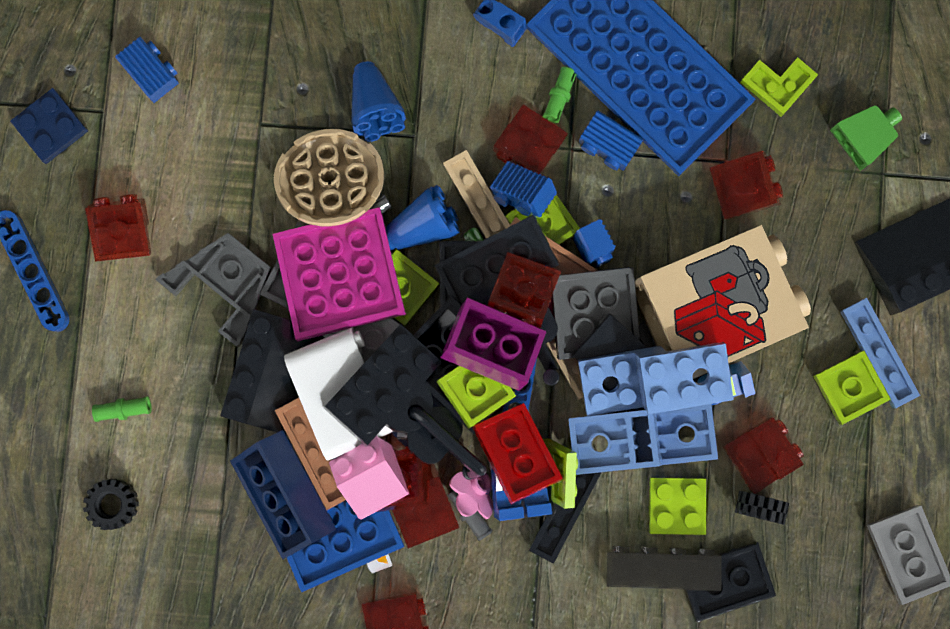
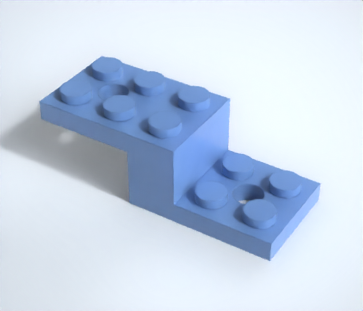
(656, 379)
(643, 439)

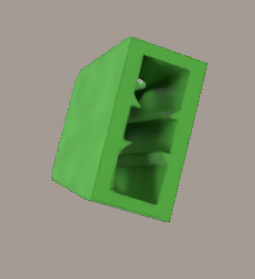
(867, 134)

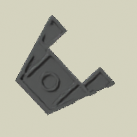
(231, 273)

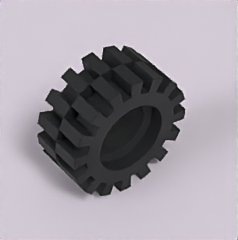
(762, 507)
(94, 508)

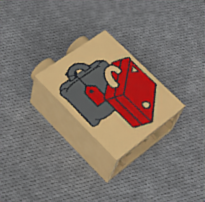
(725, 296)

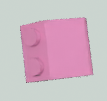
(369, 477)

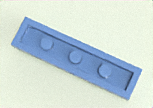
(880, 351)

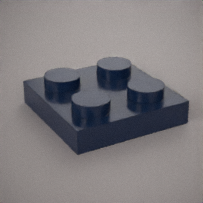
(49, 126)

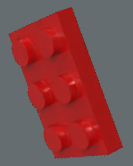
(517, 453)

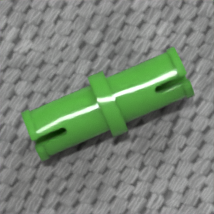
(559, 95)
(121, 409)

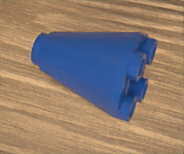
(374, 104)
(423, 221)

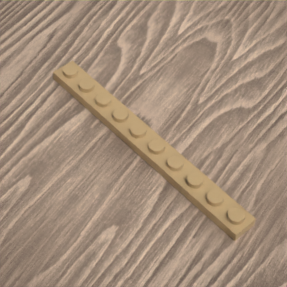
(491, 221)

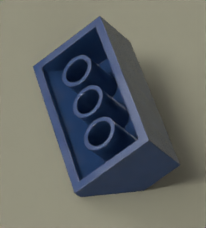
(282, 494)

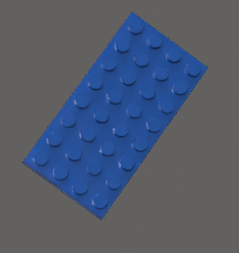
(645, 73)

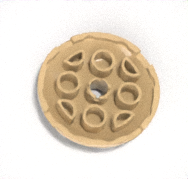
(325, 156)

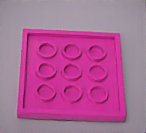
(338, 275)

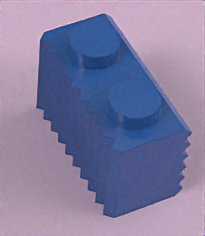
(147, 70)
(609, 141)
(523, 189)
(594, 244)

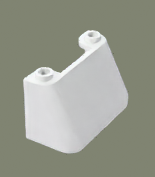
(318, 375)

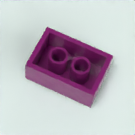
(493, 344)

